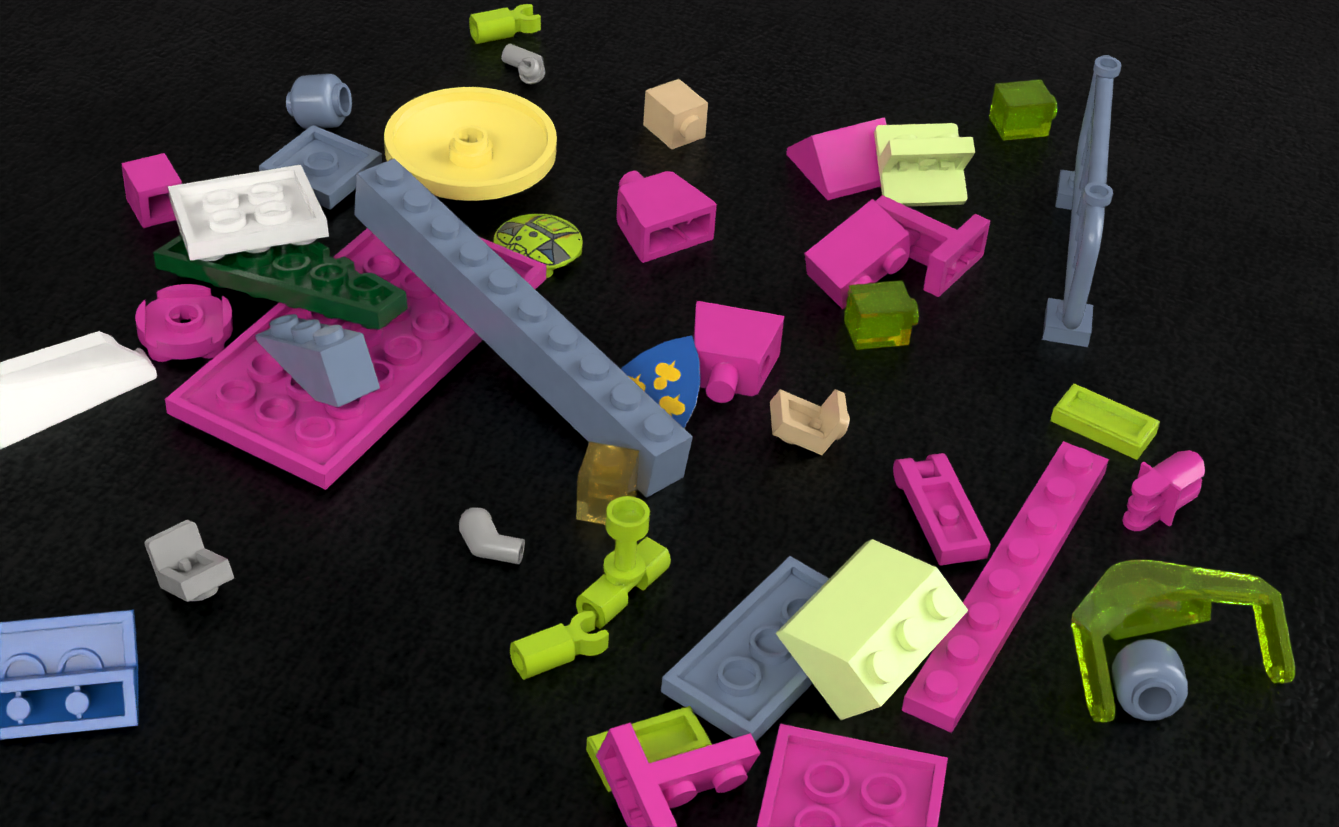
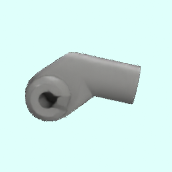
(484, 539)

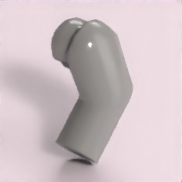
(529, 64)

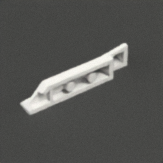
(66, 381)

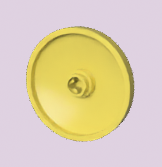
(472, 142)

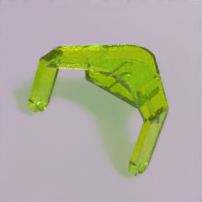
(1160, 596)

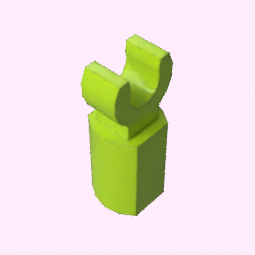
(503, 23)
(558, 645)

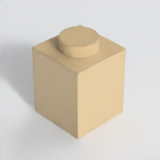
(675, 113)

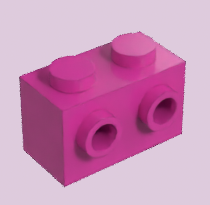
(858, 252)

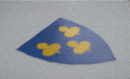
(669, 376)

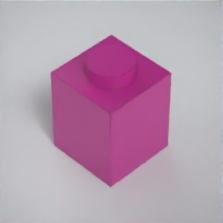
(147, 188)

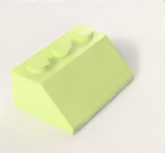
(871, 627)

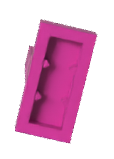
(938, 246)
(650, 789)

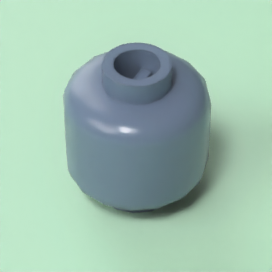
(319, 101)
(1149, 680)

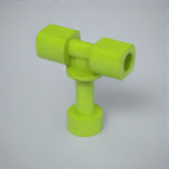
(626, 566)

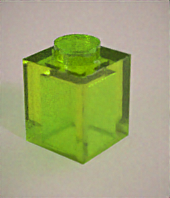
(1022, 109)
(880, 315)

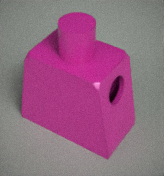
(663, 214)
(735, 349)

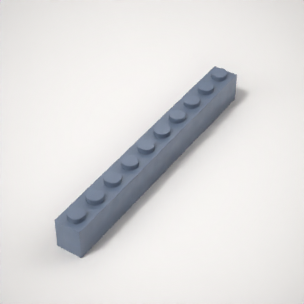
(520, 324)

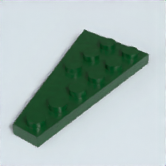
(297, 277)

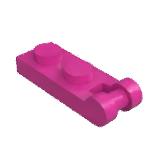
(942, 509)

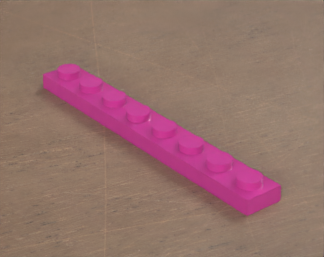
(1004, 588)

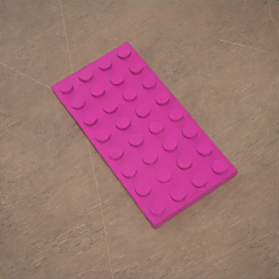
(264, 411)

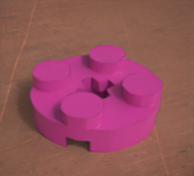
(167, 338)

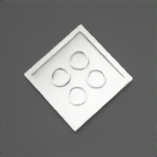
(247, 213)

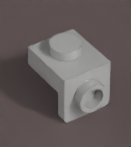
(185, 565)

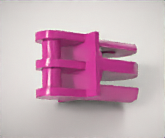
(1163, 490)

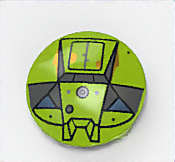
(541, 239)

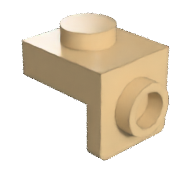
(808, 424)

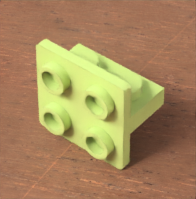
(923, 163)

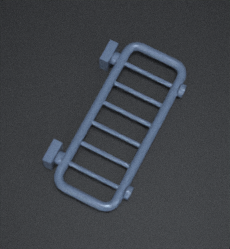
(1086, 195)

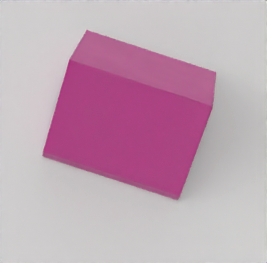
(840, 159)

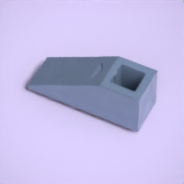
(321, 358)

